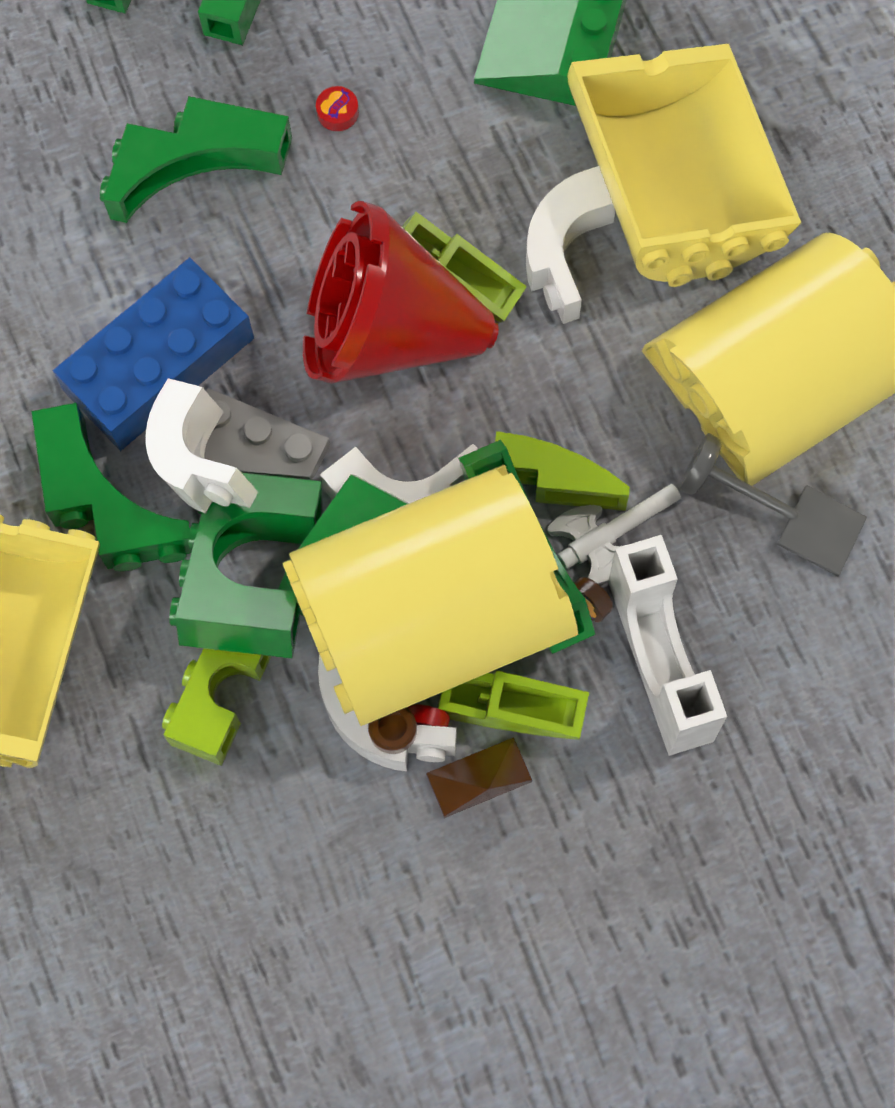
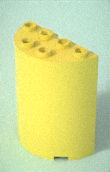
(684, 161)
(785, 355)
(431, 595)
(40, 606)

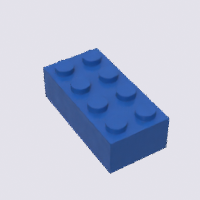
(172, 332)

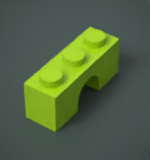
(197, 721)

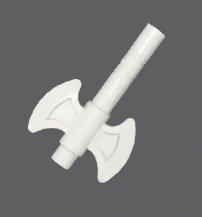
(595, 541)

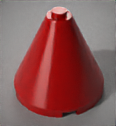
(387, 304)

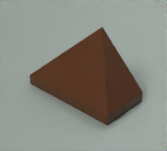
(479, 777)

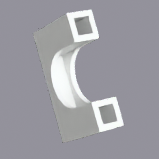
(682, 702)

